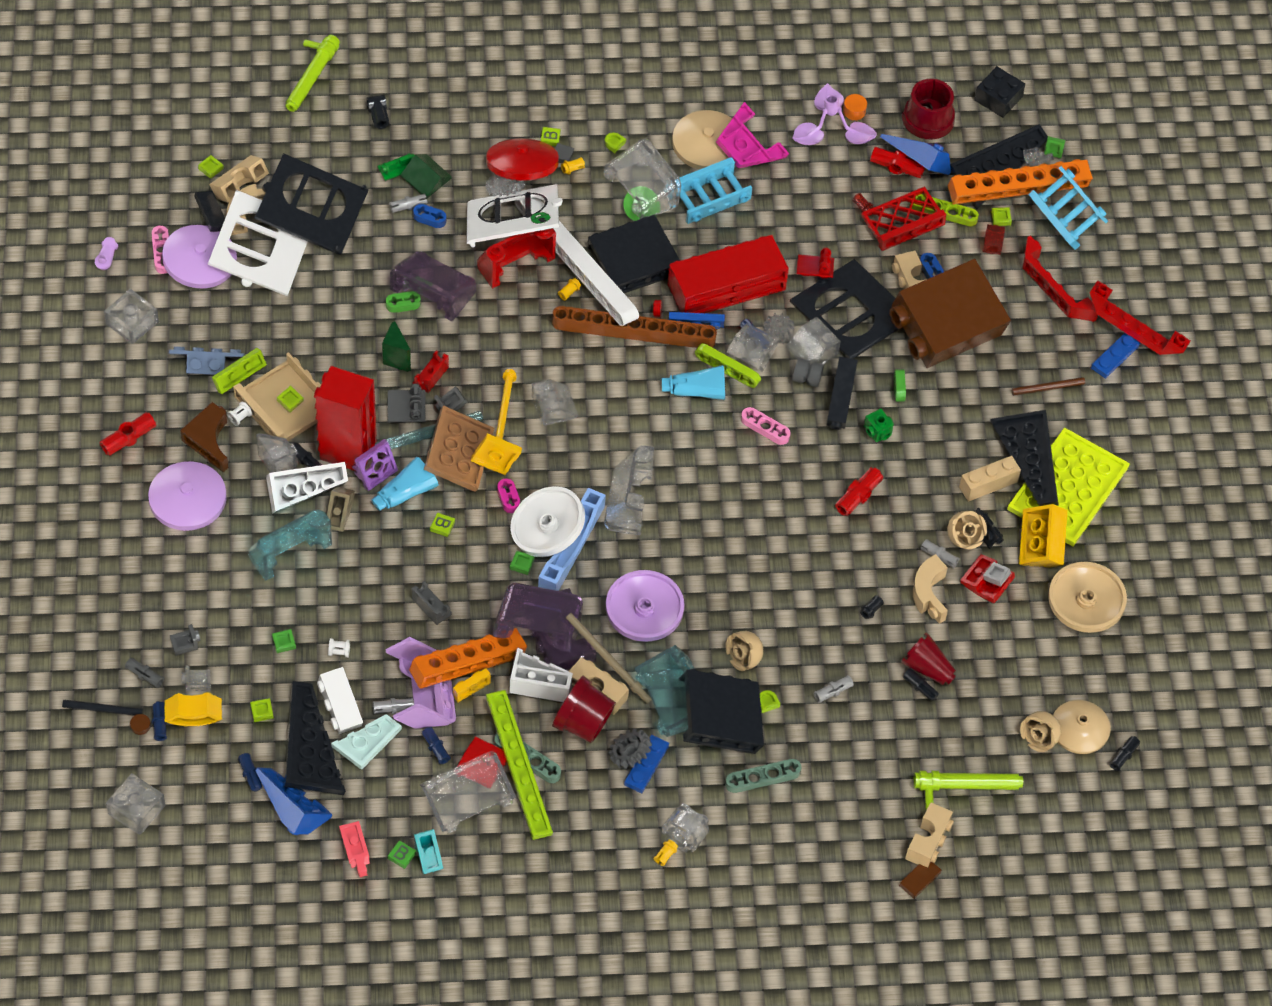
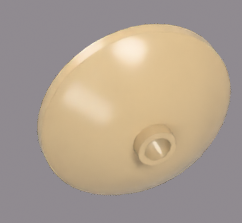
(1078, 735)

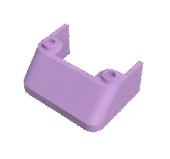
(432, 704)

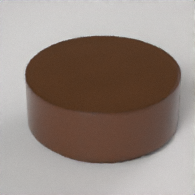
(140, 724)

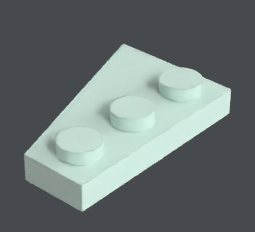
(366, 743)

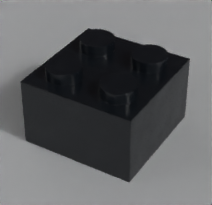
(999, 91)

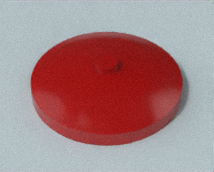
(522, 159)

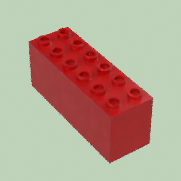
(728, 276)
(345, 416)

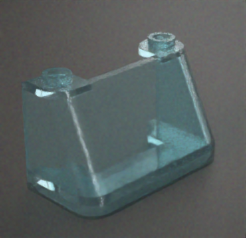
(312, 527)
(668, 694)

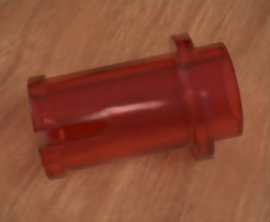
(862, 203)

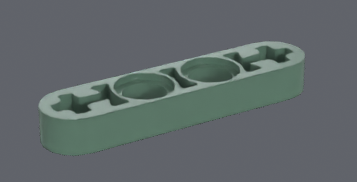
(537, 770)
(762, 772)

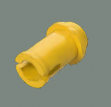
(570, 166)
(572, 286)
(666, 852)

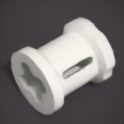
(239, 413)
(341, 644)

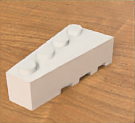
(301, 484)

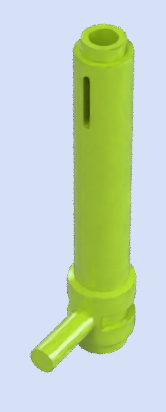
(324, 53)
(935, 780)

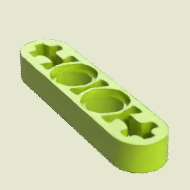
(946, 206)
(731, 367)

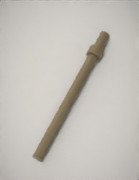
(635, 686)

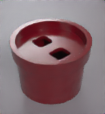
(926, 122)
(584, 711)

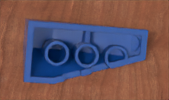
(291, 805)

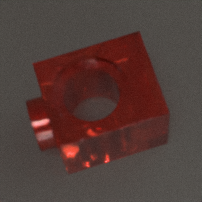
(993, 239)

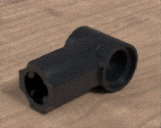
(378, 109)

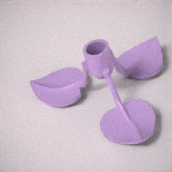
(831, 102)

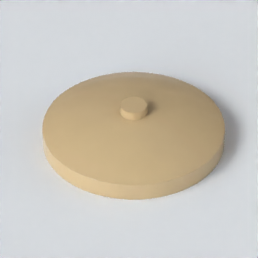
(696, 138)
(1087, 597)

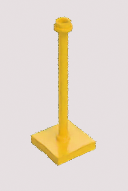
(494, 451)

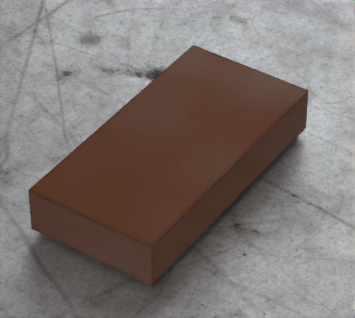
(919, 879)

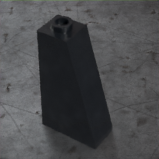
(842, 393)

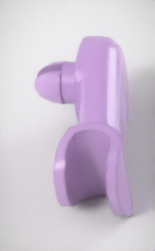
(105, 257)

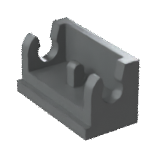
(430, 603)

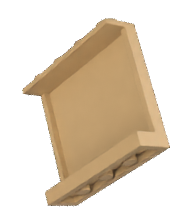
(268, 412)

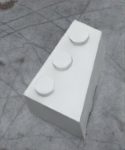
(539, 679)
(339, 700)

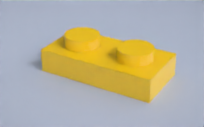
(471, 685)

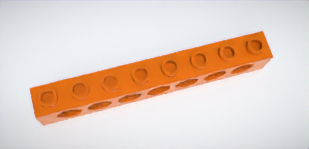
(995, 190)

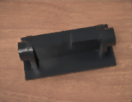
(993, 534)

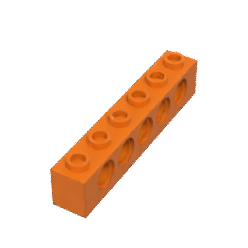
(465, 658)

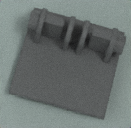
(407, 405)

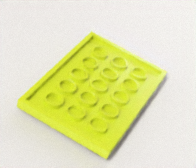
(1083, 481)

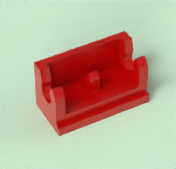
(432, 372)

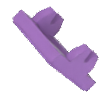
(383, 472)

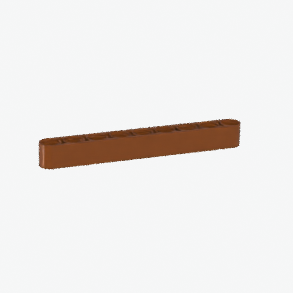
(645, 329)

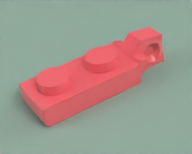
(355, 847)

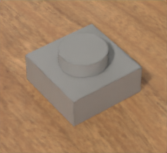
(997, 574)

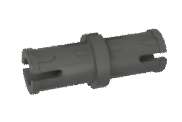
(144, 672)

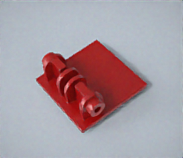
(816, 265)

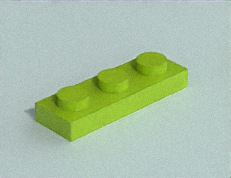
(239, 370)

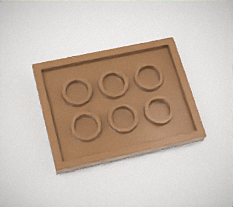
(452, 447)

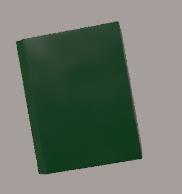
(425, 175)
(395, 349)

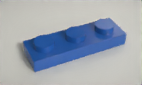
(714, 320)
(1115, 355)
(642, 773)

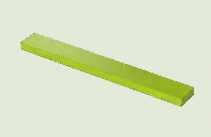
(519, 765)

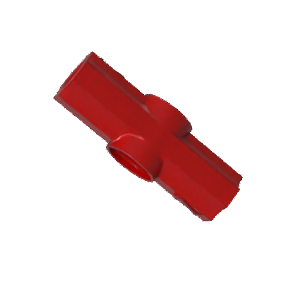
(897, 162)
(119, 438)
(859, 491)

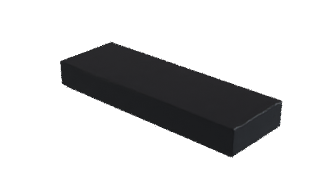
(210, 210)

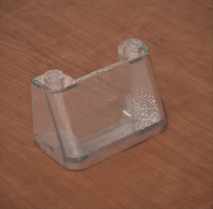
(646, 178)
(624, 508)
(467, 790)

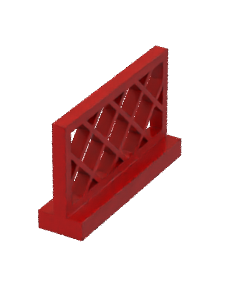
(910, 228)

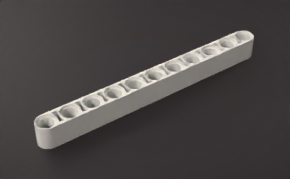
(588, 271)

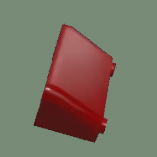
(536, 243)

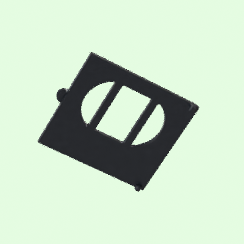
(317, 230)
(866, 290)

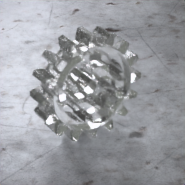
(503, 186)

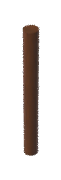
(1048, 386)

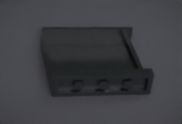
(634, 253)
(723, 711)

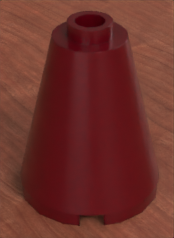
(930, 661)

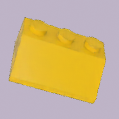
(1043, 536)

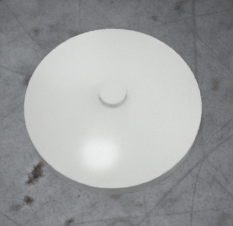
(547, 521)

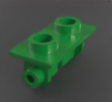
(395, 167)

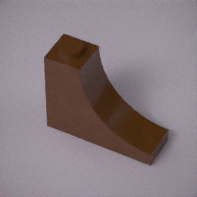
(203, 432)

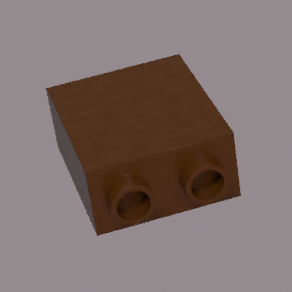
(949, 313)

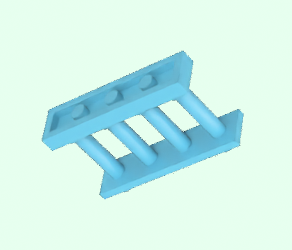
(707, 175)
(1051, 211)

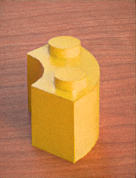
(193, 710)

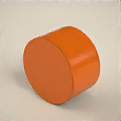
(855, 107)

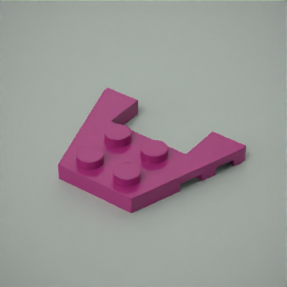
(743, 146)

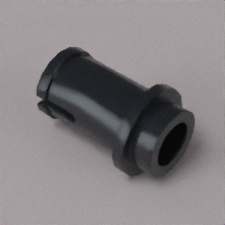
(867, 611)

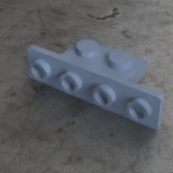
(205, 362)

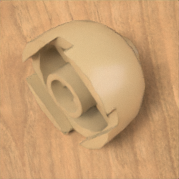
(967, 529)
(744, 649)
(1041, 731)

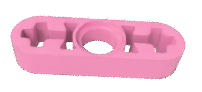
(156, 244)
(768, 433)

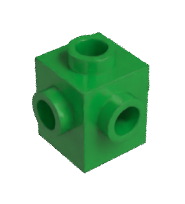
(878, 425)

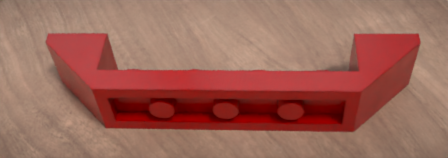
(1082, 310)
(1133, 327)

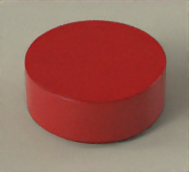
(657, 309)

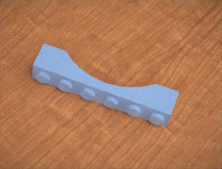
(560, 564)

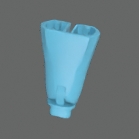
(702, 383)
(407, 484)

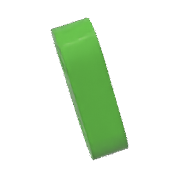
(403, 302)
(899, 385)

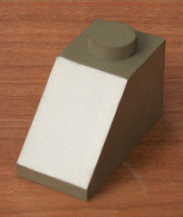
(340, 507)

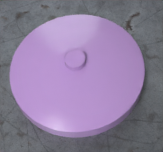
(188, 254)
(187, 496)
(644, 605)

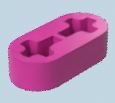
(504, 496)

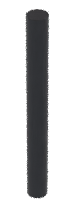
(101, 707)

